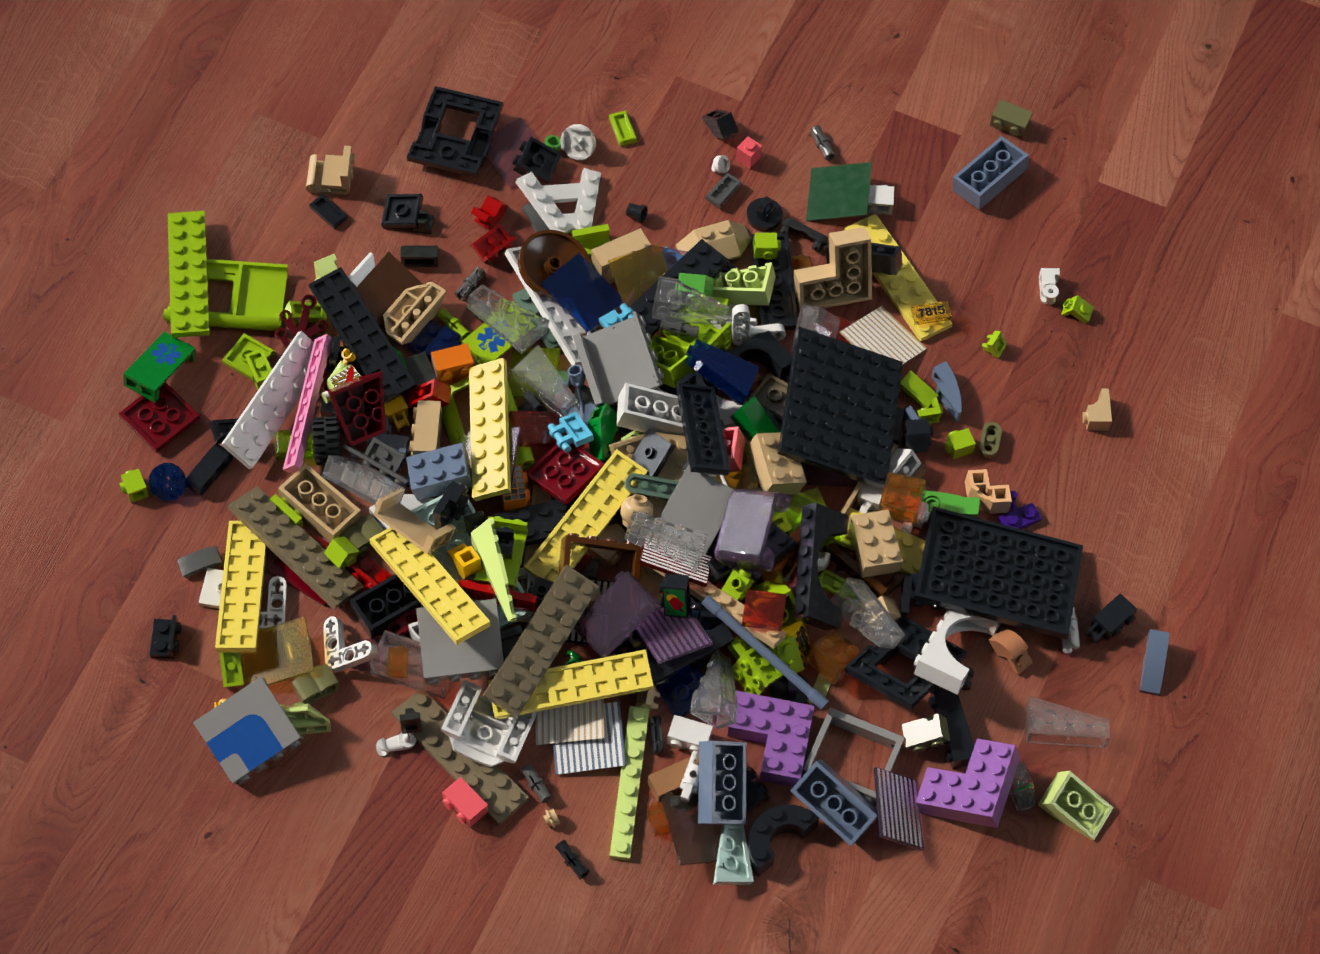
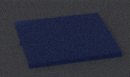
(582, 292)

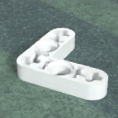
(745, 332)
(275, 613)
(335, 625)

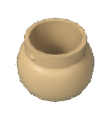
(637, 503)

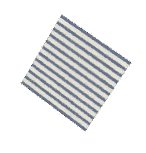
(594, 753)

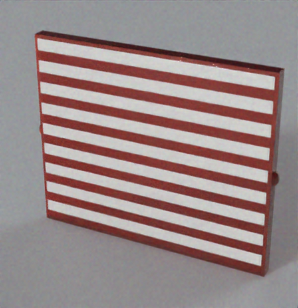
(666, 564)

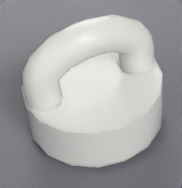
(721, 164)

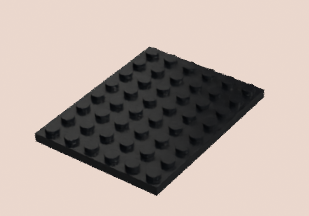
(840, 408)
(999, 573)

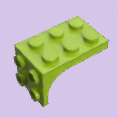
(707, 333)

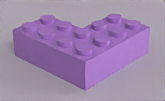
(782, 727)
(972, 796)

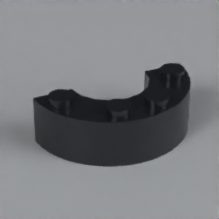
(773, 822)

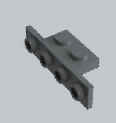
(382, 456)

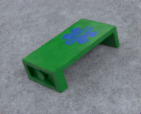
(157, 365)

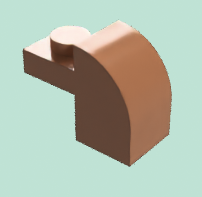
(1010, 645)

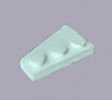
(733, 858)

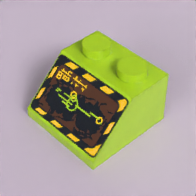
(794, 647)

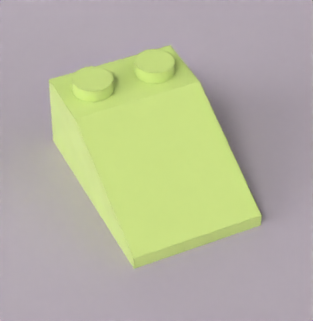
(1075, 804)

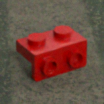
(492, 242)

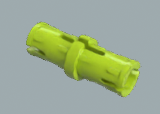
(446, 317)

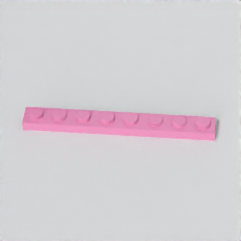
(307, 403)

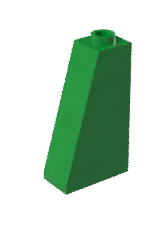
(753, 419)

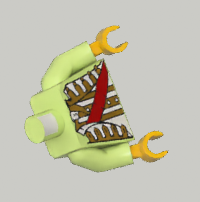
(342, 374)

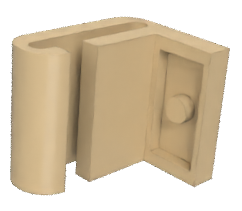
(331, 175)

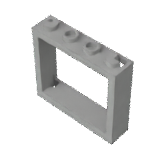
(862, 729)

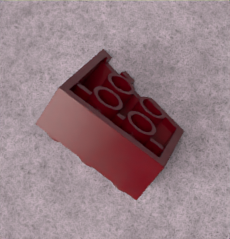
(360, 407)

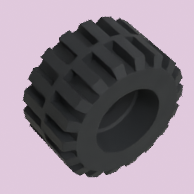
(326, 438)

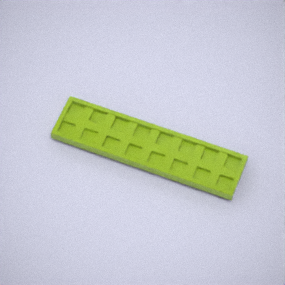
(188, 274)

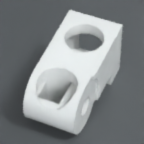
(1047, 281)

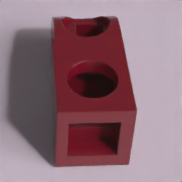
(400, 626)

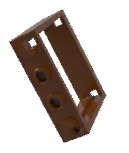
(593, 542)

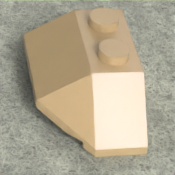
(726, 237)
(413, 311)

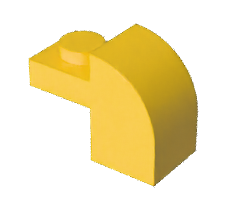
(465, 560)

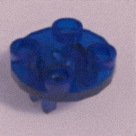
(176, 483)

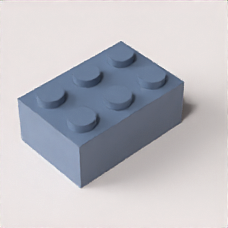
(434, 470)

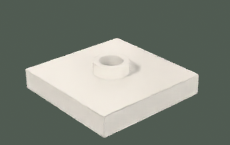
(211, 589)

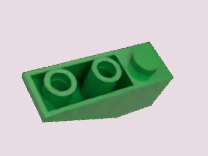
(603, 427)

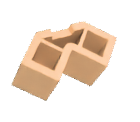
(993, 498)

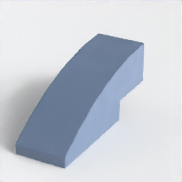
(947, 389)
(1154, 662)

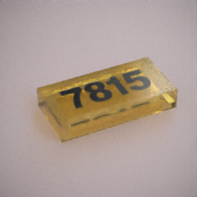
(931, 312)

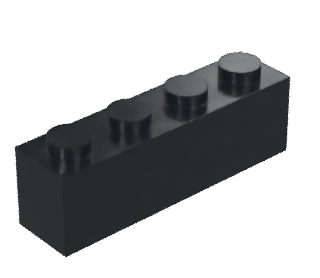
(885, 258)
(961, 743)

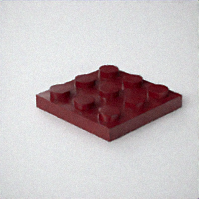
(159, 421)
(564, 473)

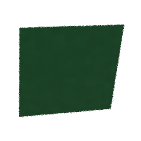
(839, 191)

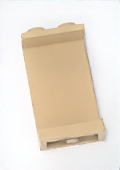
(410, 525)

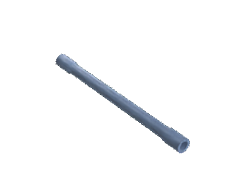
(811, 693)

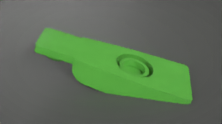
(956, 503)

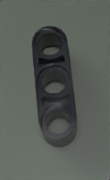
(208, 469)

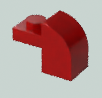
(490, 212)

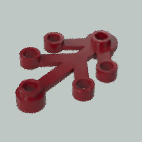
(302, 323)

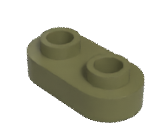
(990, 441)

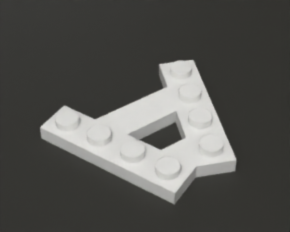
(544, 199)

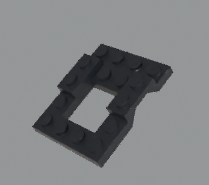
(452, 152)
(909, 695)

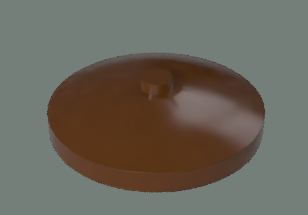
(544, 254)

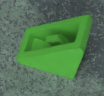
(700, 282)

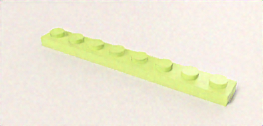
(629, 784)

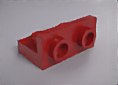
(368, 572)

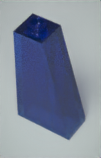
(723, 369)

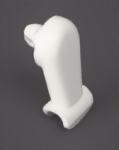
(395, 743)

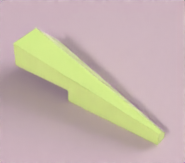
(488, 549)

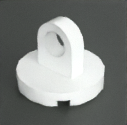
(578, 141)

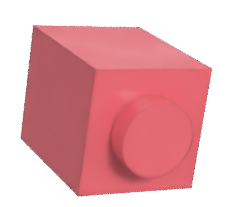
(748, 152)

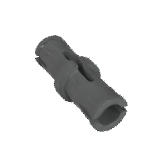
(822, 142)
(470, 283)
(680, 328)
(536, 783)

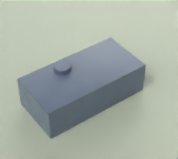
(990, 172)
(722, 782)
(835, 802)

